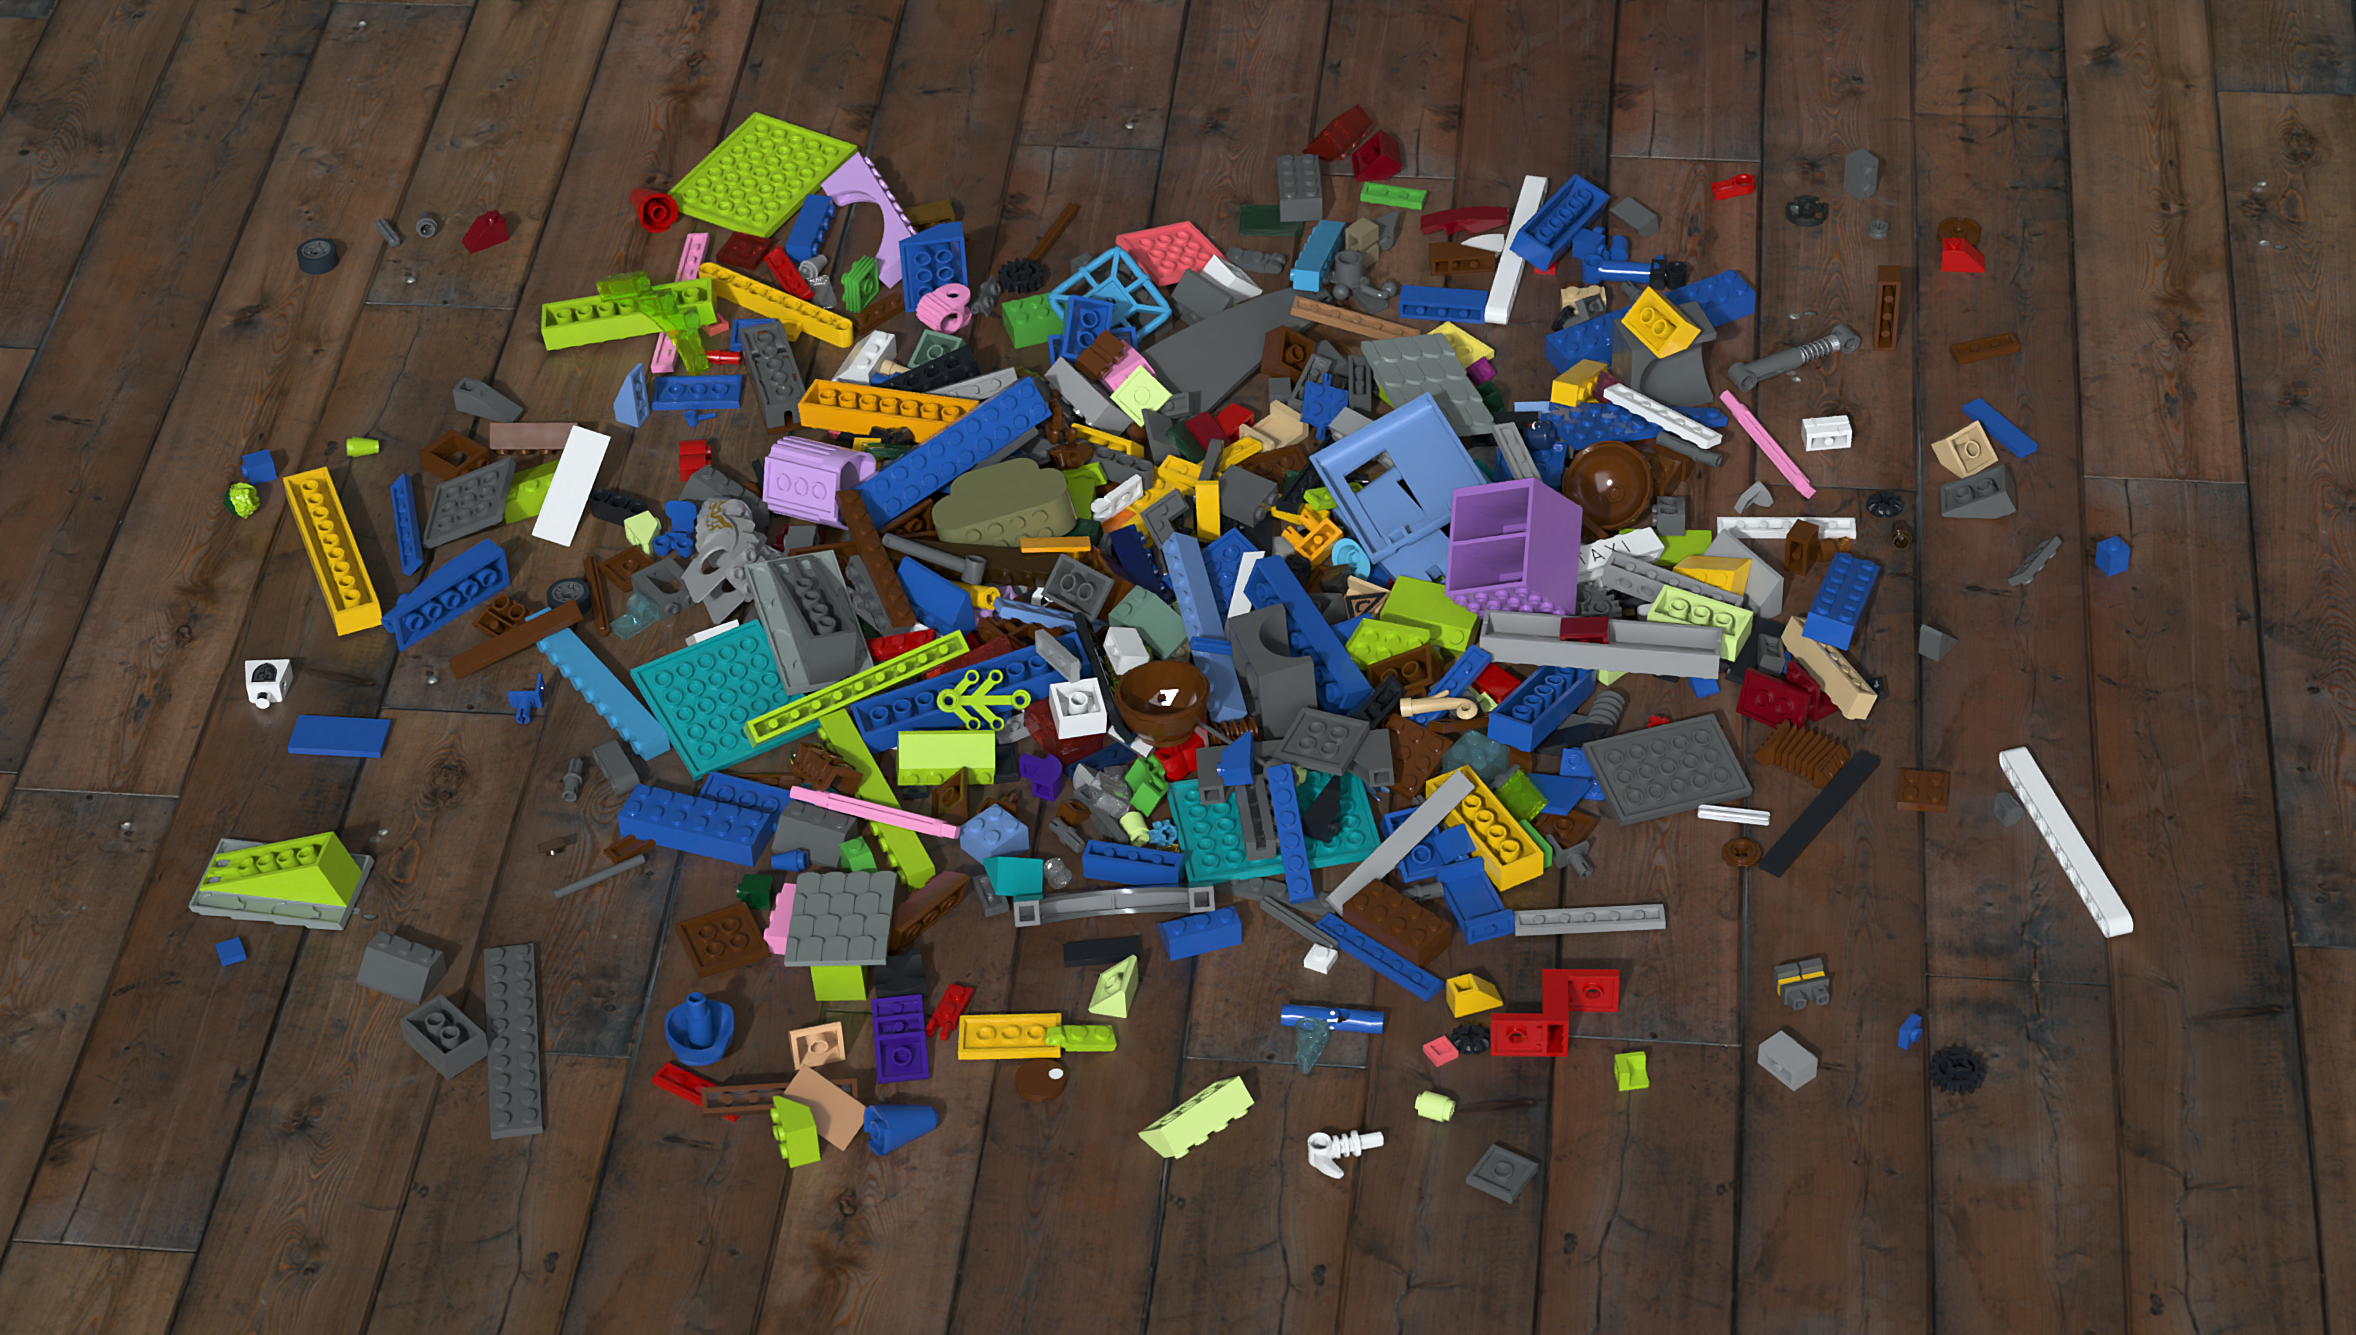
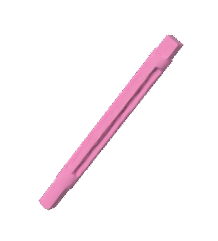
(1768, 444)
(876, 812)

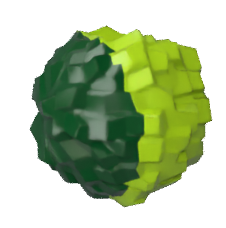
(241, 500)

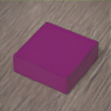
(1481, 371)

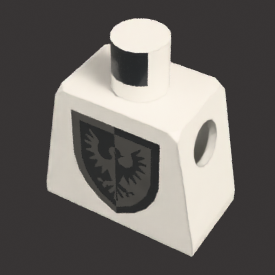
(267, 680)

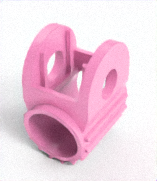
(937, 307)

